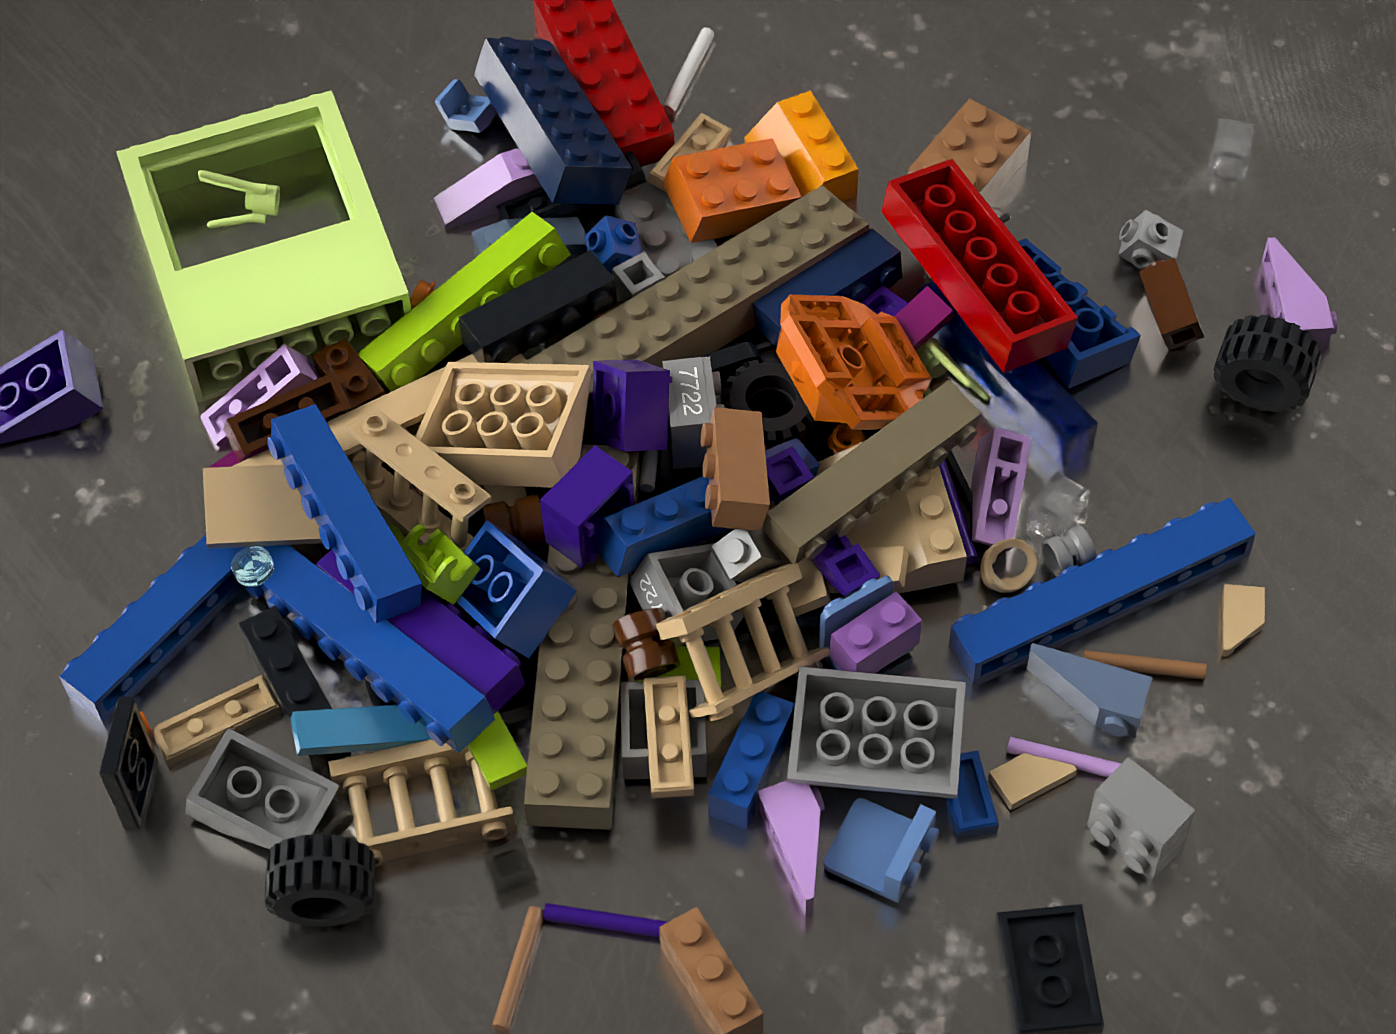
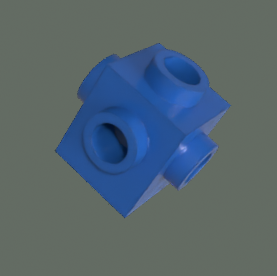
(613, 241)

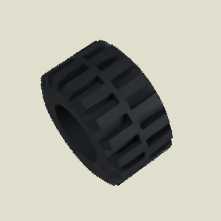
(1267, 363)
(771, 386)
(320, 880)

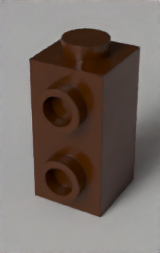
(1171, 303)
(350, 371)

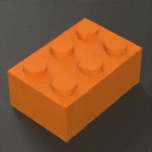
(729, 188)

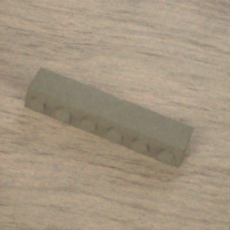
(872, 473)

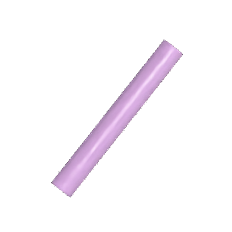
(1080, 761)

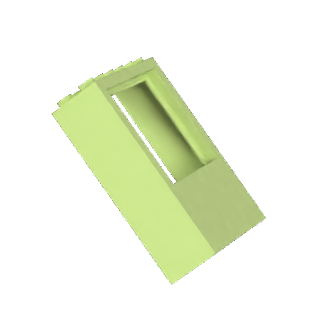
(285, 292)

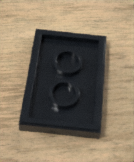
(128, 763)
(1049, 971)

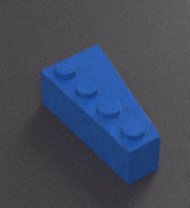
(1098, 340)

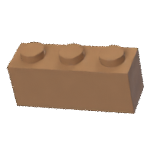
(735, 469)
(710, 975)

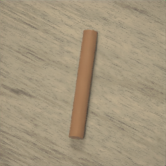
(1150, 664)
(518, 969)

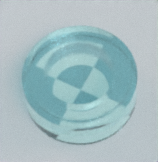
(252, 566)

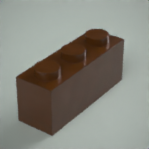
(251, 428)

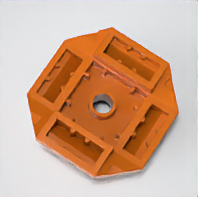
(849, 361)

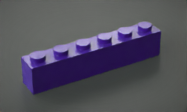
(453, 642)

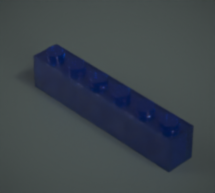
(1024, 392)

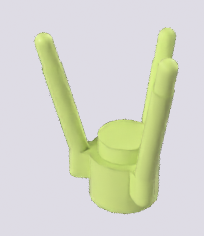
(259, 198)
(938, 362)

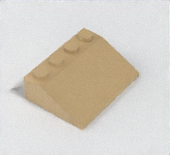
(508, 421)
(919, 521)

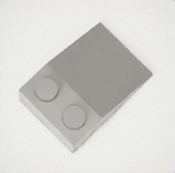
(258, 793)

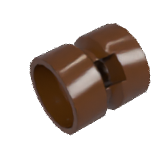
(520, 520)
(646, 652)

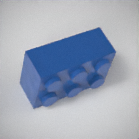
(514, 591)

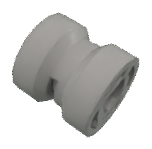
(1070, 550)

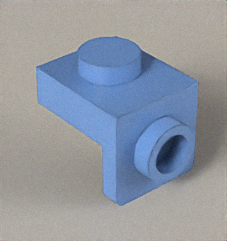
(464, 110)

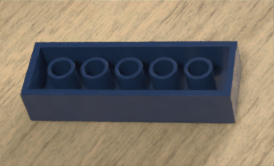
(552, 121)

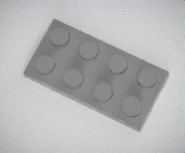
(660, 227)

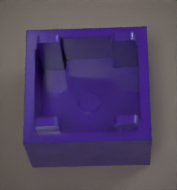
(630, 405)
(581, 500)

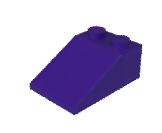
(48, 388)

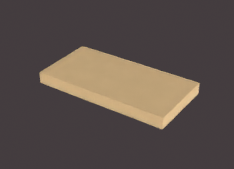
(257, 507)

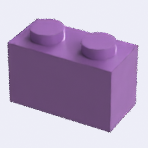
(876, 636)

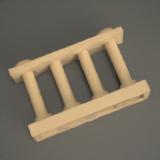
(423, 468)
(717, 613)
(394, 768)

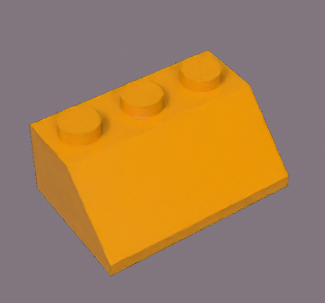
(809, 146)

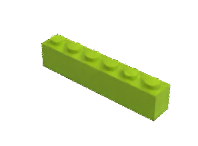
(433, 326)

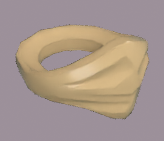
(1007, 584)

